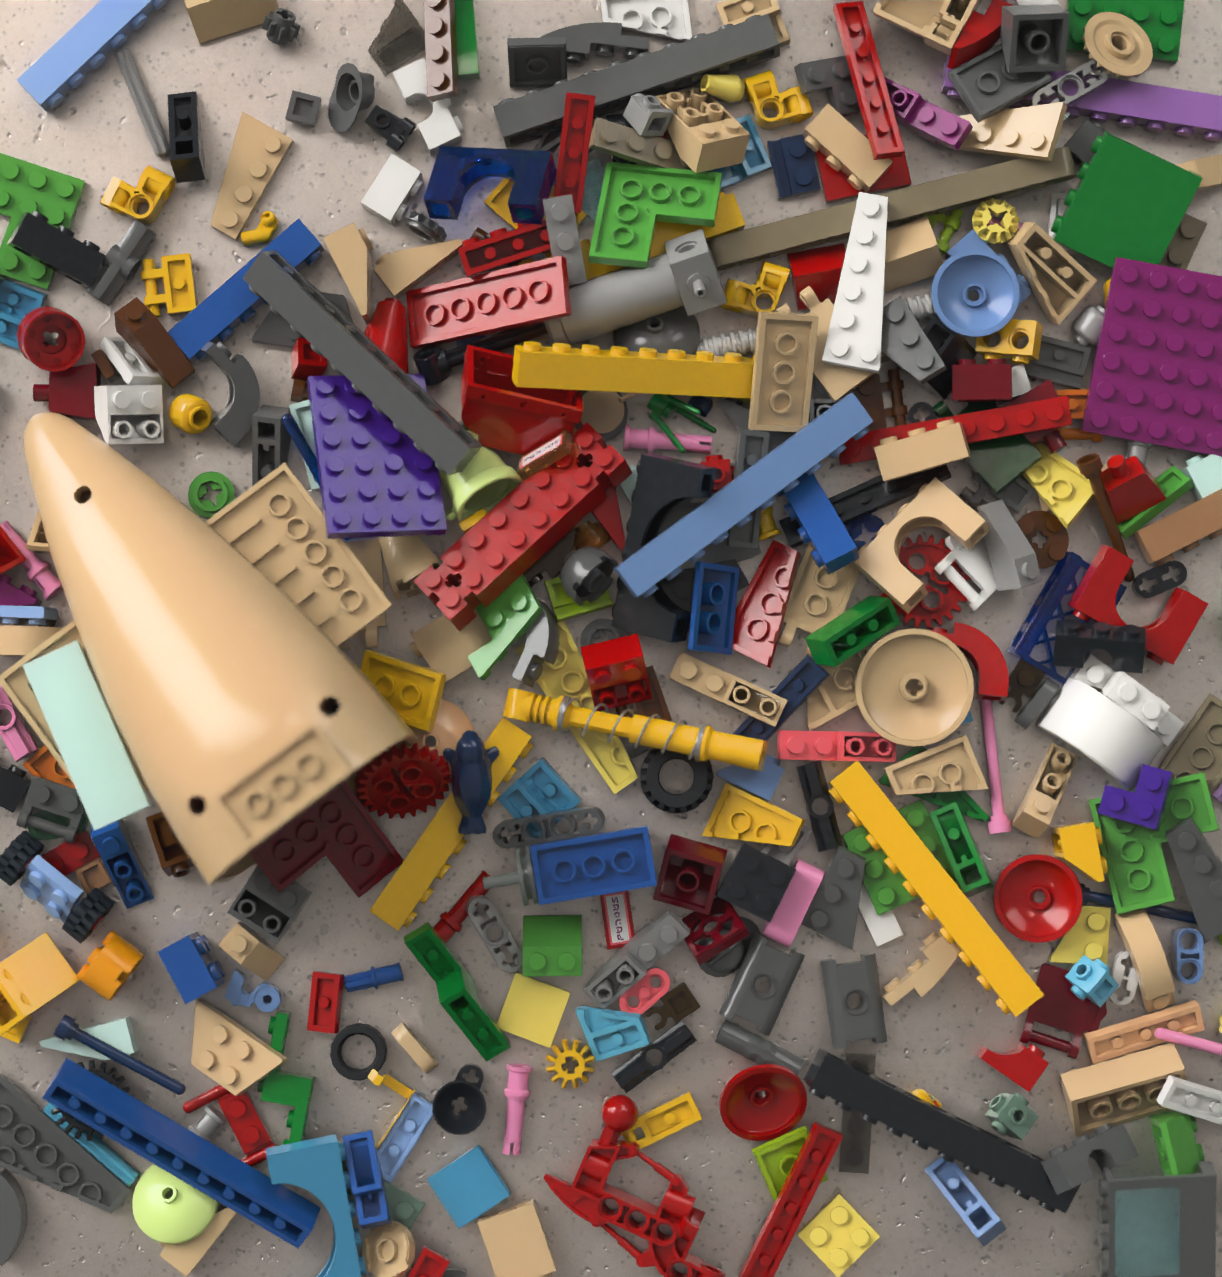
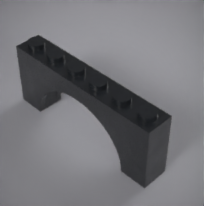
(659, 488)

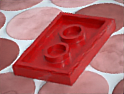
(838, 188)

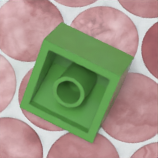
(552, 945)
(1176, 1142)

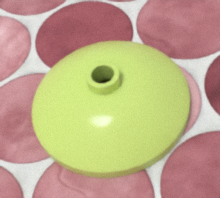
(175, 1218)

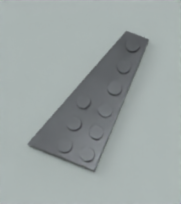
(42, 1152)

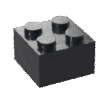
(755, 882)

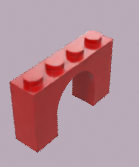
(1097, 601)

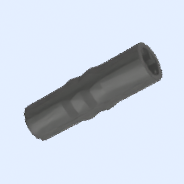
(756, 1048)

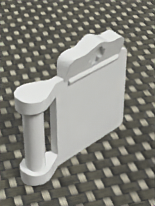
(975, 564)

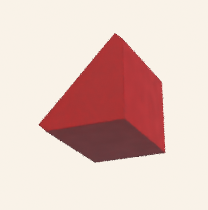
(818, 269)

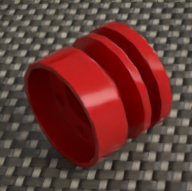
(67, 337)

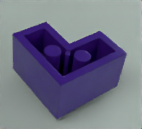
(1143, 807)

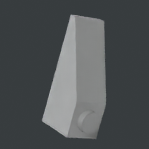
(1009, 551)

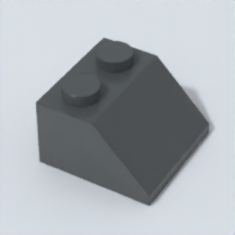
(1034, 37)

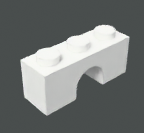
(440, 127)

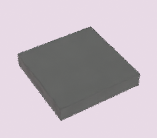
(536, 61)

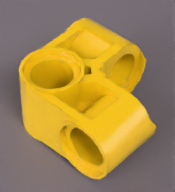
(789, 105)
(152, 188)
(769, 285)

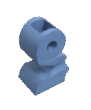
(265, 996)

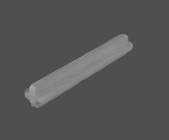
(142, 102)

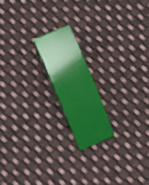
(466, 41)

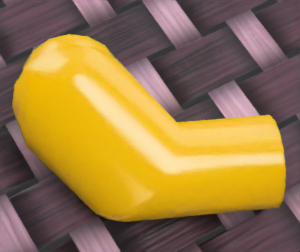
(263, 232)

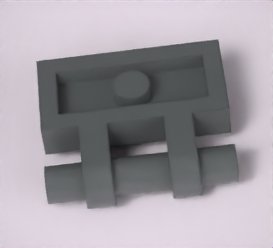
(1014, 496)

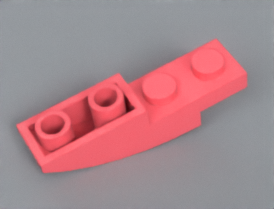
(834, 746)

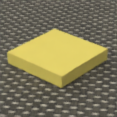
(533, 1009)

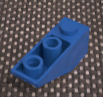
(122, 863)

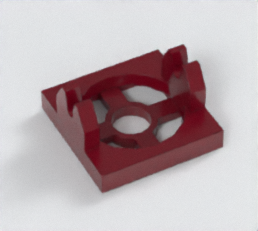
(720, 943)

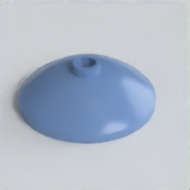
(988, 277)

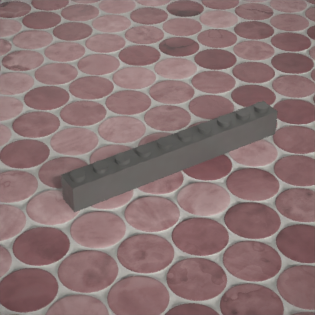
(649, 73)
(361, 362)

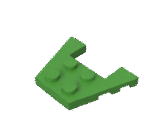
(506, 621)

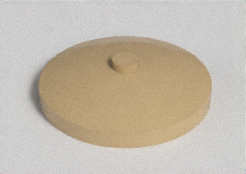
(914, 687)

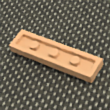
(1139, 1032)

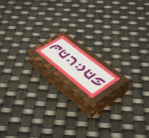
(544, 455)

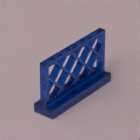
(1042, 611)

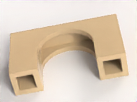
(932, 507)

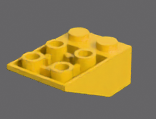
(32, 980)

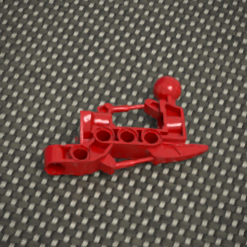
(590, 1190)

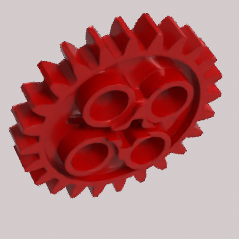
(931, 555)
(418, 769)

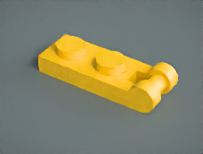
(664, 1120)

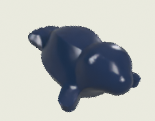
(471, 780)

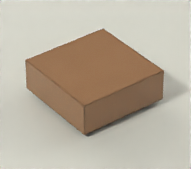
(93, 875)

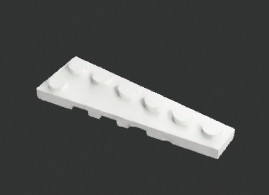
(857, 315)

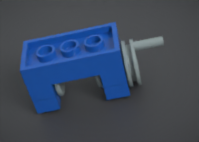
(582, 867)

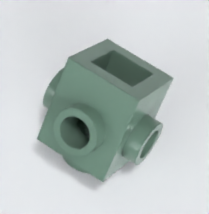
(1011, 1115)

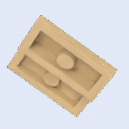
(739, 10)

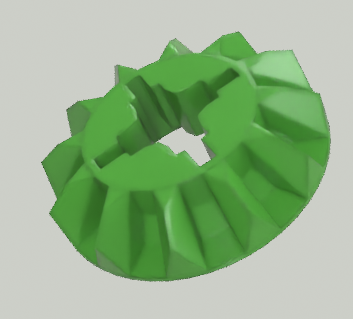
(198, 490)

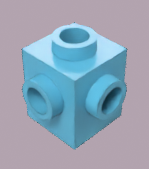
(1091, 980)

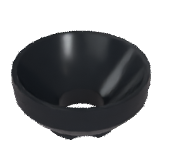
(459, 1123)

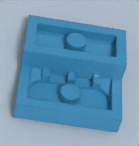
(754, 162)
(14, 305)
(539, 792)
(469, 1186)

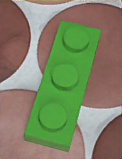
(1174, 485)

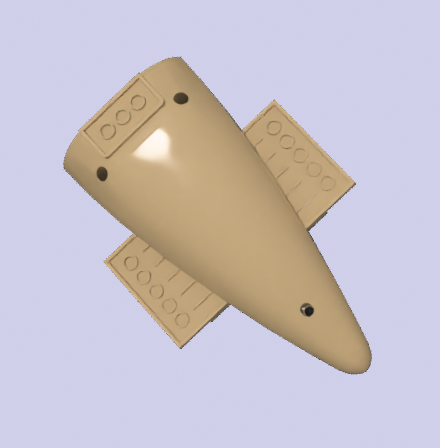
(209, 642)

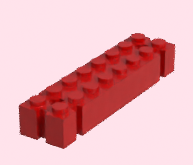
(522, 528)

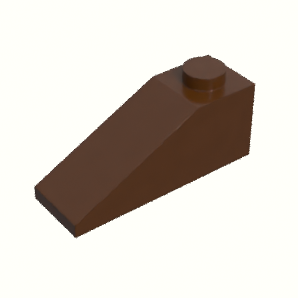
(152, 342)

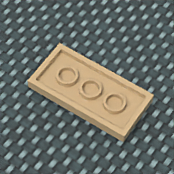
(783, 371)

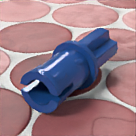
(373, 977)

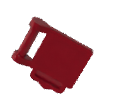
(1060, 1010)

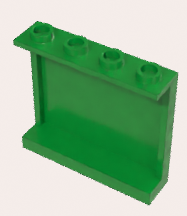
(1124, 203)

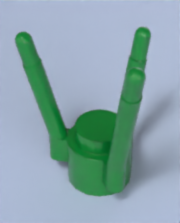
(665, 406)

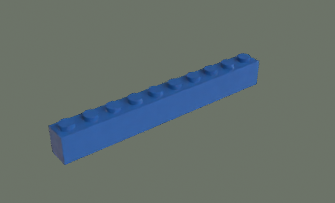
(181, 1153)

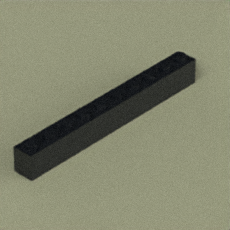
(934, 1128)

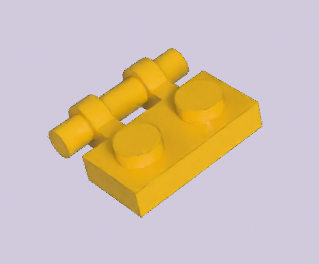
(178, 284)

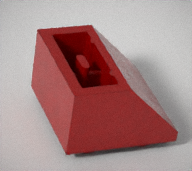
(616, 672)

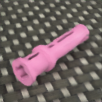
(651, 440)
(37, 570)
(517, 1093)

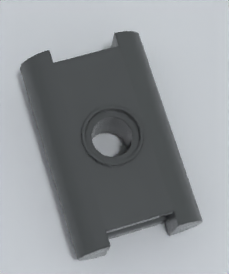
(763, 1006)
(868, 1018)

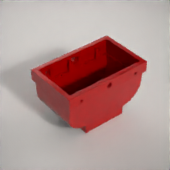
(510, 415)

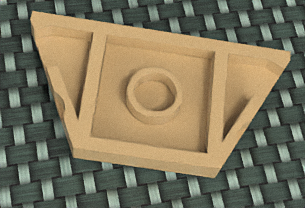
(836, 693)
(230, 1051)

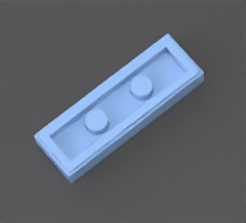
(404, 1135)

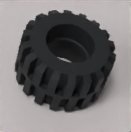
(675, 802)

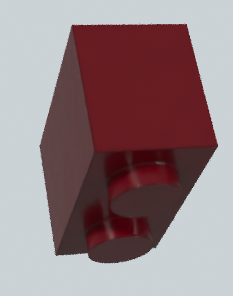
(982, 381)

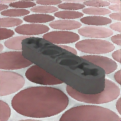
(549, 830)

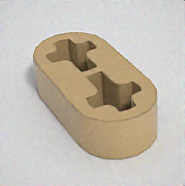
(415, 1048)

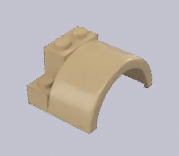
(933, 20)

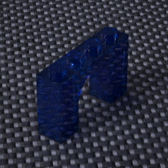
(462, 167)

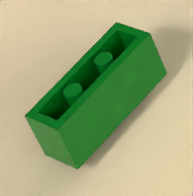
(852, 630)

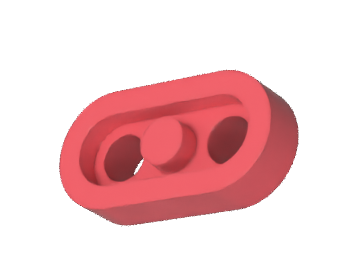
(645, 992)

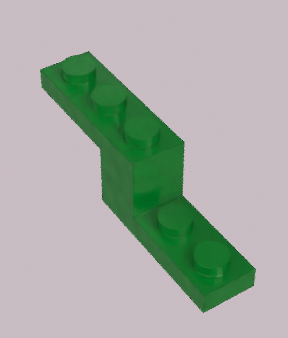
(457, 991)
(286, 1086)

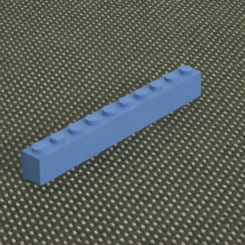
(743, 495)

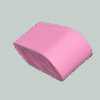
(794, 903)

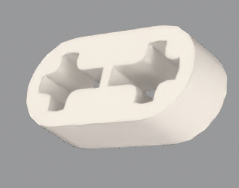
(1131, 979)

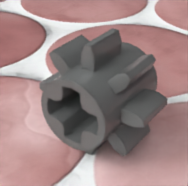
(281, 26)

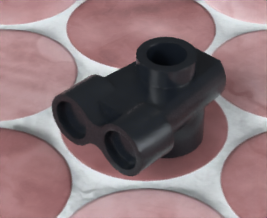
(394, 131)

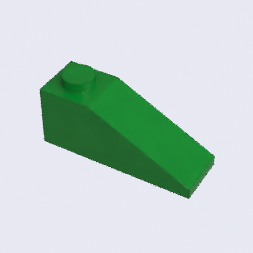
(961, 850)

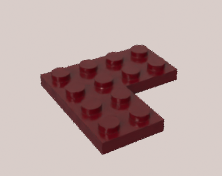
(331, 828)

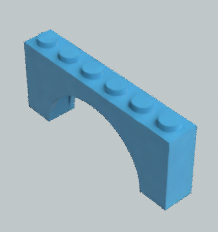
(318, 1168)

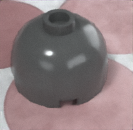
(587, 574)

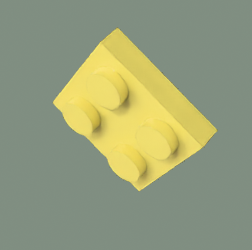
(838, 1235)

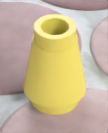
(723, 86)

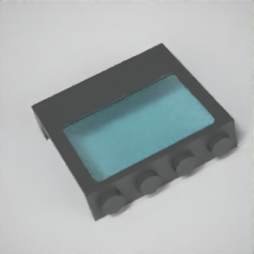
(1158, 1225)

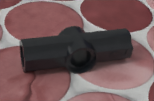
(824, 825)
(638, 1068)

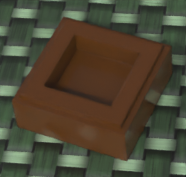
(105, 366)

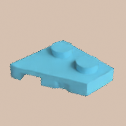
(612, 1031)

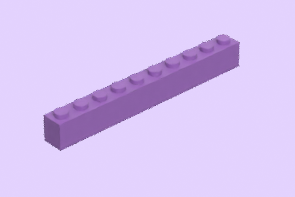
(1134, 105)

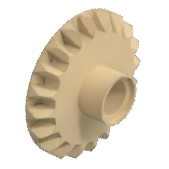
(1117, 44)

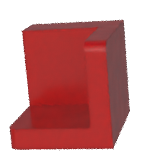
(306, 361)

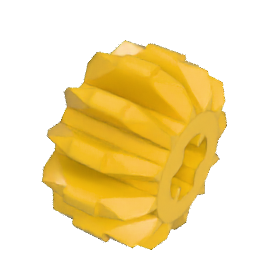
(561, 1059)

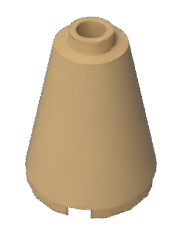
(405, 560)

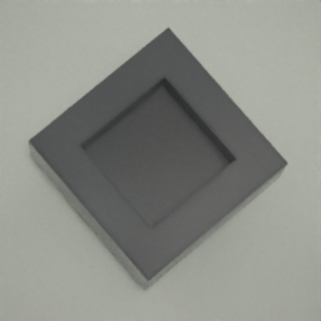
(303, 108)

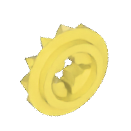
(994, 233)

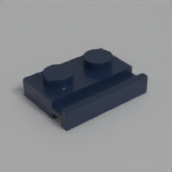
(793, 166)

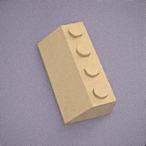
(1119, 1088)

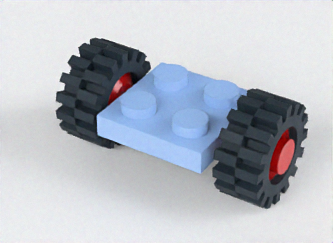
(52, 888)

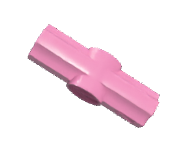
(15, 733)

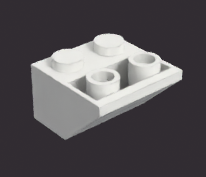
(130, 413)

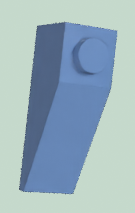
(966, 1200)

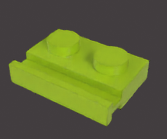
(566, 608)

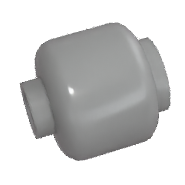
(1089, 325)

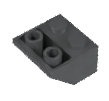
(265, 908)

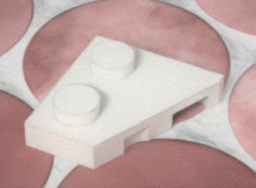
(129, 363)

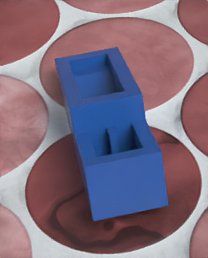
(366, 1180)

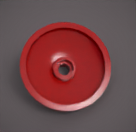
(1019, 909)
(763, 1113)

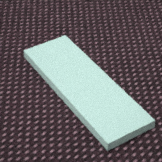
(86, 735)

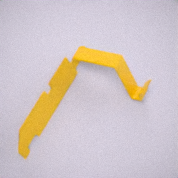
(395, 1086)

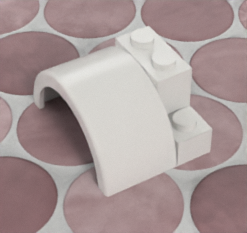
(1110, 724)

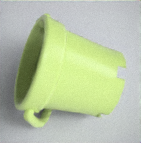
(480, 484)

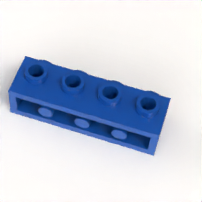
(819, 524)

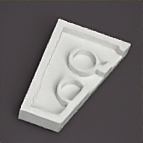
(651, 17)

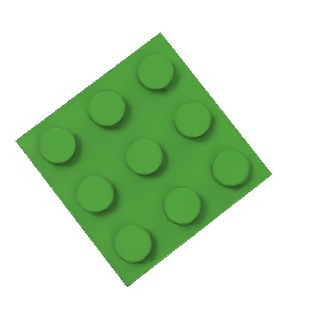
(880, 883)

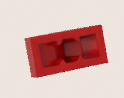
(1020, 1065)

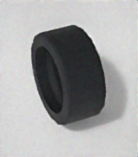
(336, 1049)

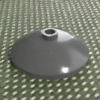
(675, 332)

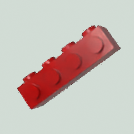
(503, 248)

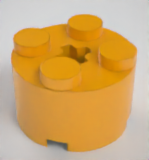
(110, 965)

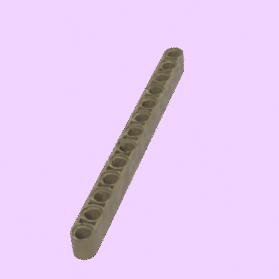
(903, 207)

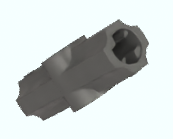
(121, 263)

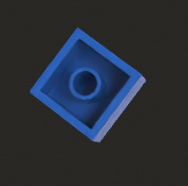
(192, 966)

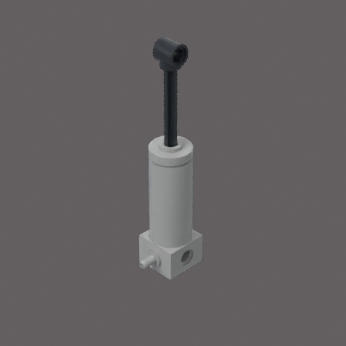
(607, 303)

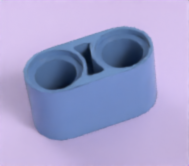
(1192, 954)

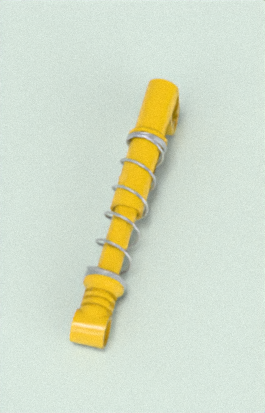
(641, 730)

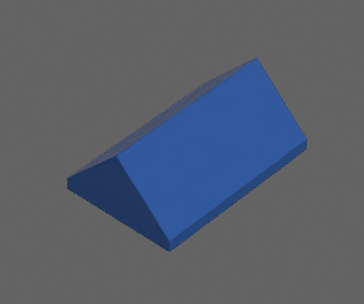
(712, 608)

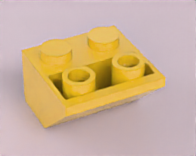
(1078, 848)

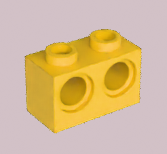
(1009, 337)

